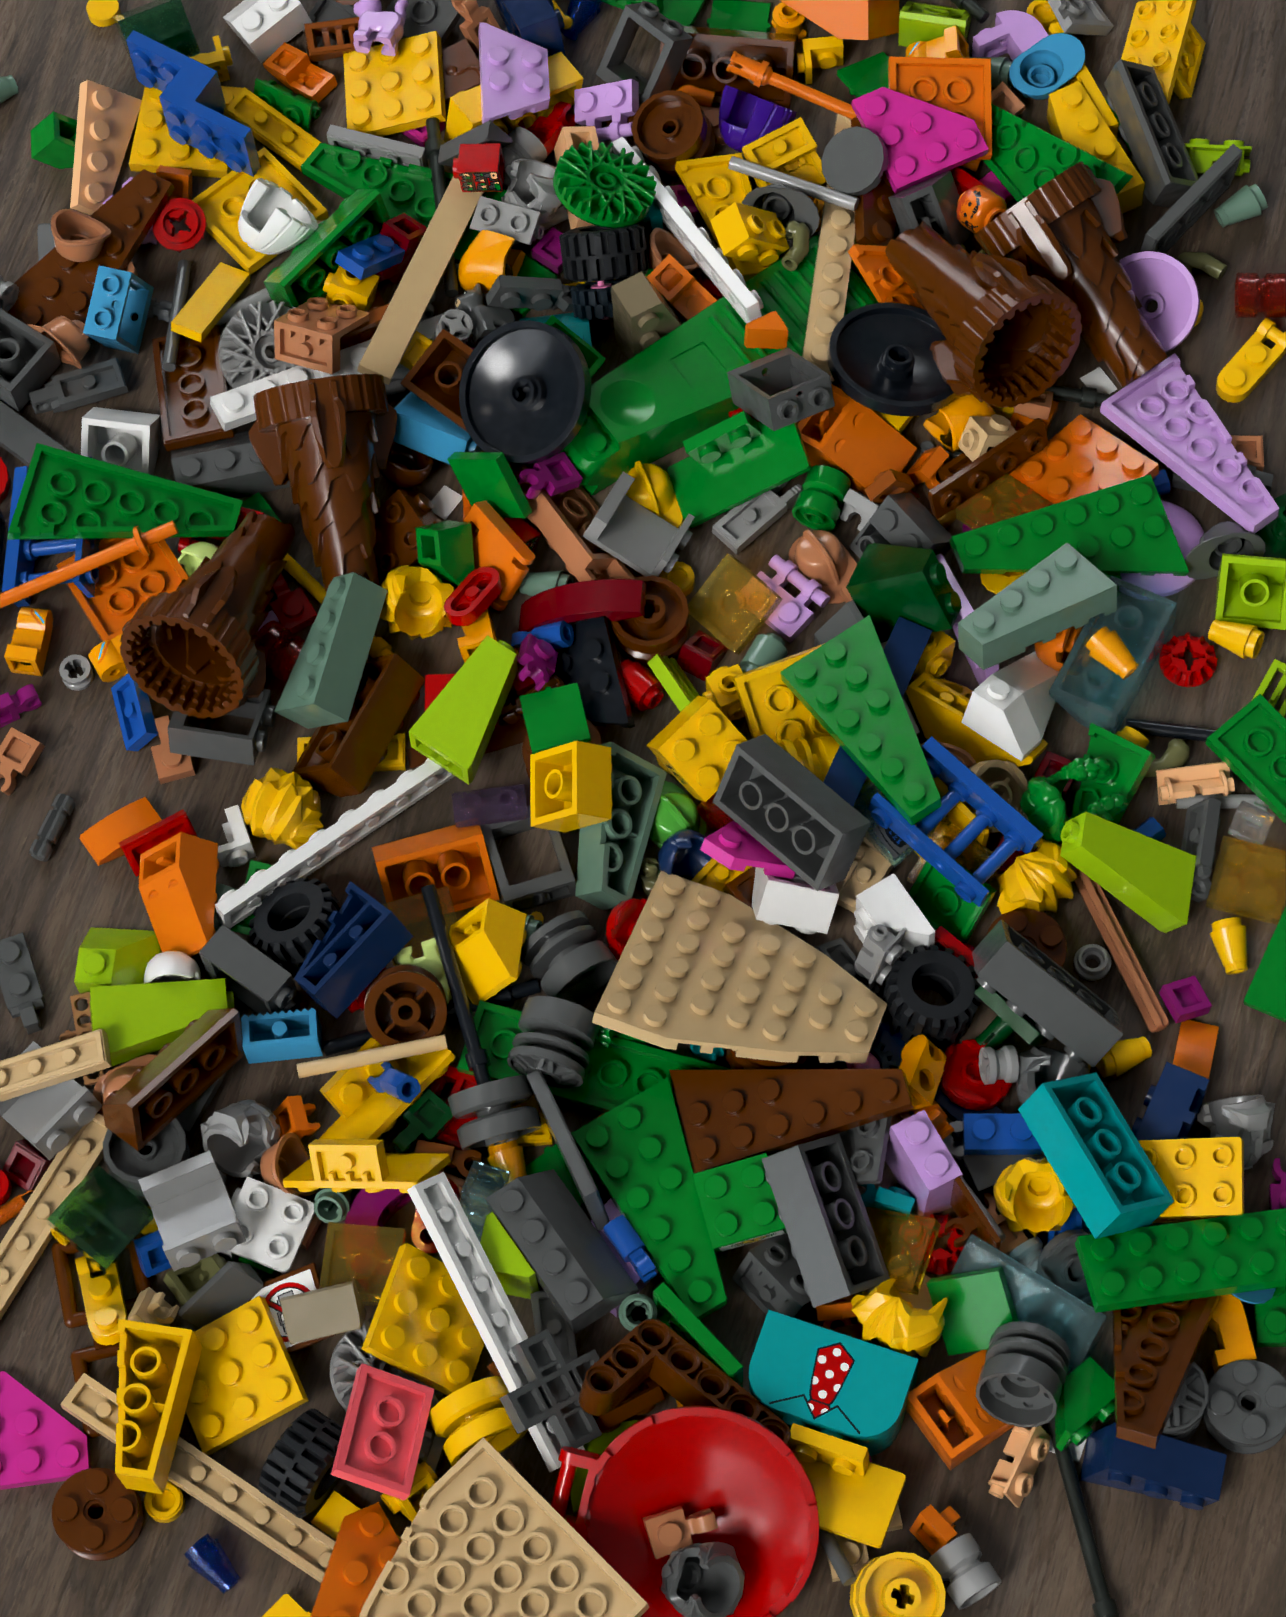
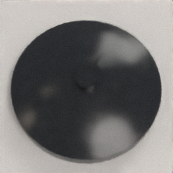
(886, 360)
(525, 391)

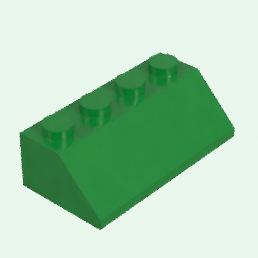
(310, 262)

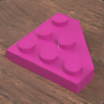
(918, 136)
(737, 849)
(36, 1440)

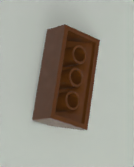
(711, 53)
(438, 375)
(346, 753)
(174, 1077)

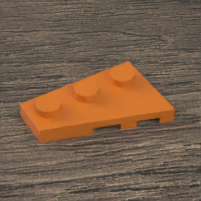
(880, 275)

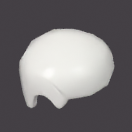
(171, 967)

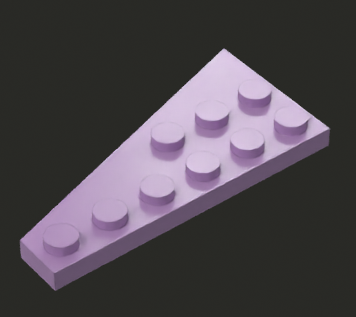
(1188, 437)

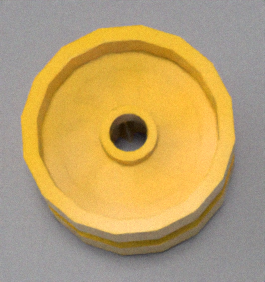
(471, 1415)
(903, 1572)

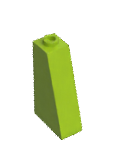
(465, 712)
(1132, 867)
(152, 1014)

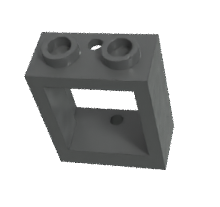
(670, 60)
(784, 369)
(220, 745)
(534, 891)
(249, 974)

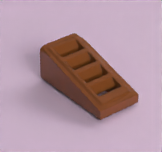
(325, 28)

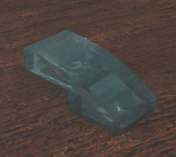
(481, 1183)

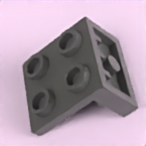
(867, 1150)
(773, 1278)

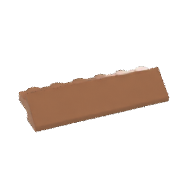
(563, 523)

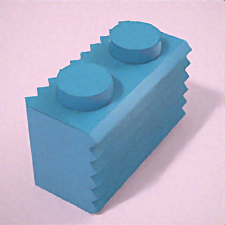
(281, 1036)

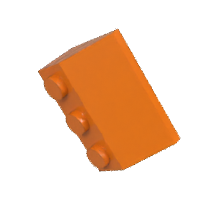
(441, 858)

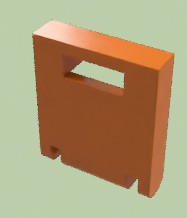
(499, 548)

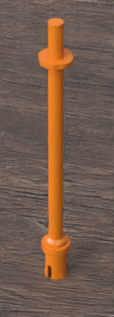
(763, 74)
(138, 542)

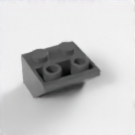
(933, 203)
(903, 522)

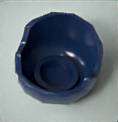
(682, 854)

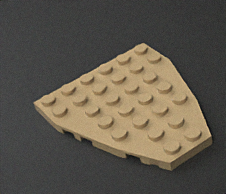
(722, 979)
(495, 1551)

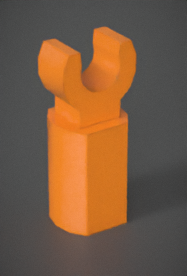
(938, 1119)

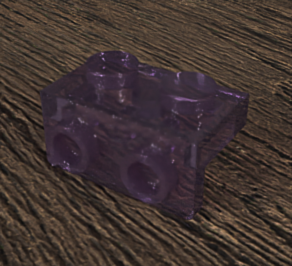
(490, 805)

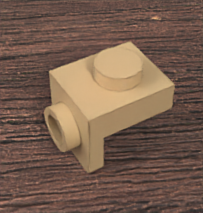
(984, 433)

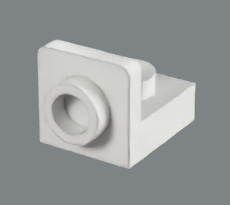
(239, 845)

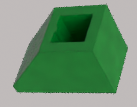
(446, 550)
(1085, 1399)

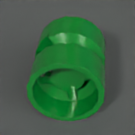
(821, 495)

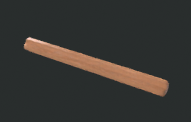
(1121, 952)

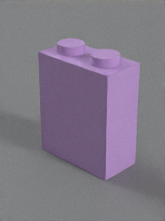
(922, 1163)

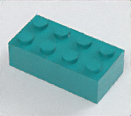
(1095, 1155)

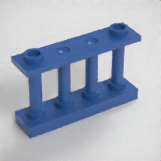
(23, 552)
(990, 811)

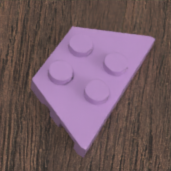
(511, 75)

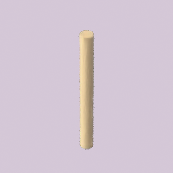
(372, 1056)

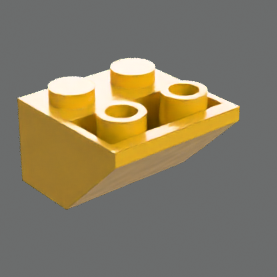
(488, 948)

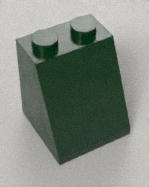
(905, 584)

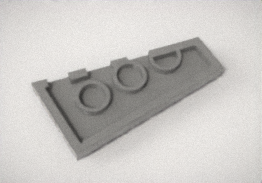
(1081, 17)

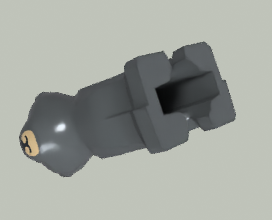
(483, 317)

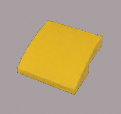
(787, 151)

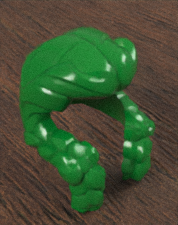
(1044, 804)

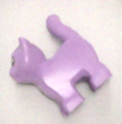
(379, 26)

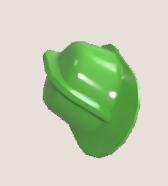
(675, 813)

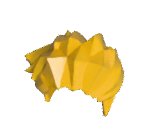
(415, 601)
(282, 808)
(1036, 880)
(1032, 1197)
(896, 1321)

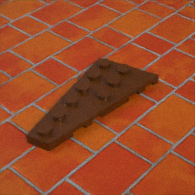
(66, 287)
(771, 1110)
(1152, 1361)

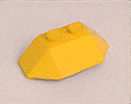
(940, 710)

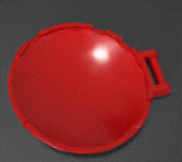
(698, 1462)

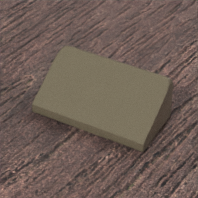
(322, 1312)

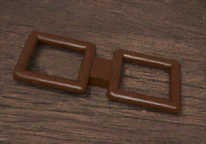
(75, 1318)

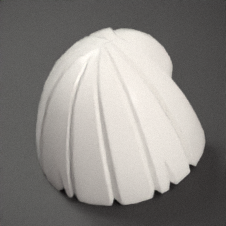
(273, 220)

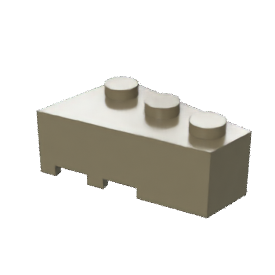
(640, 314)

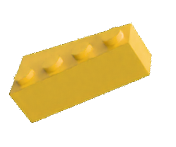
(465, 106)
(1078, 122)
(152, 1398)

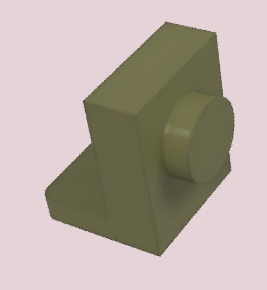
(188, 1280)

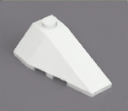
(1013, 706)

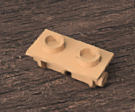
(1192, 780)
(1015, 1479)

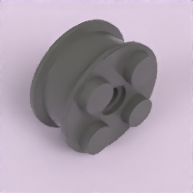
(1251, 1385)

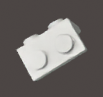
(271, 1224)

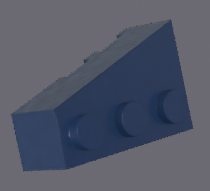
(534, 22)
(1169, 1472)

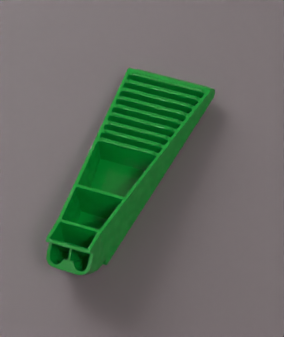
(683, 377)

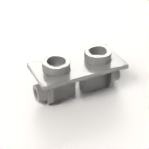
(507, 220)
(878, 955)

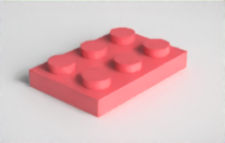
(383, 1432)

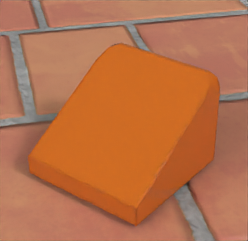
(766, 332)

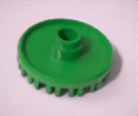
(604, 185)

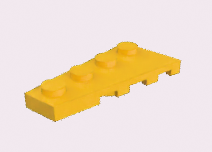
(713, 190)

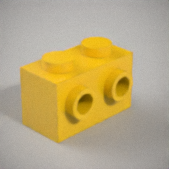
(750, 234)

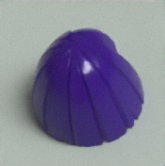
(748, 117)

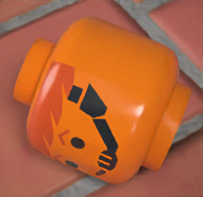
(979, 207)

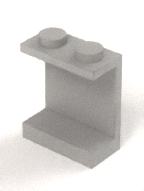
(636, 533)
(51, 1114)
(192, 1210)

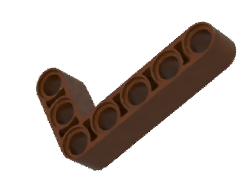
(661, 1365)

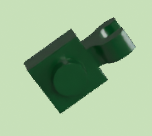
(426, 1119)

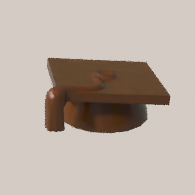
(460, 69)

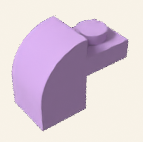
(1012, 34)

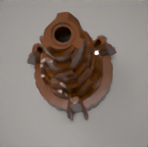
(1069, 237)
(1002, 328)
(330, 445)
(200, 641)

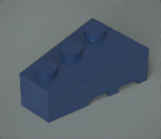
(353, 951)
(1171, 1105)

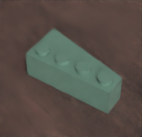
(1035, 607)
(334, 654)
(614, 849)

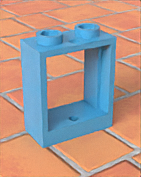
(113, 302)

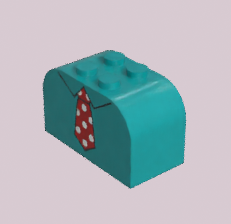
(831, 1381)

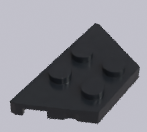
(597, 669)

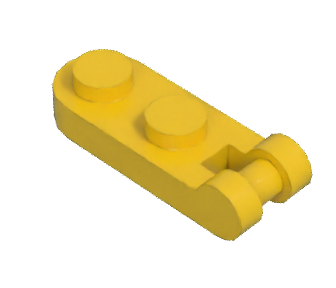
(1251, 363)
(102, 1301)

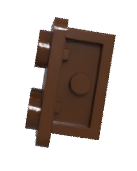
(396, 529)

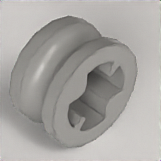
(80, 682)

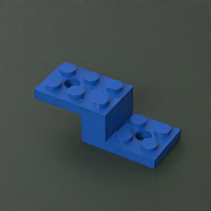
(193, 104)

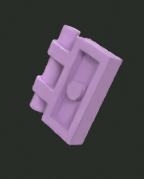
(608, 102)
(792, 613)

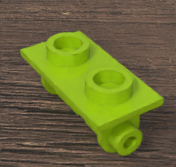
(1204, 153)

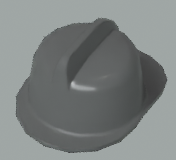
(787, 205)
(1221, 538)

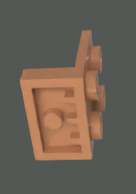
(313, 331)

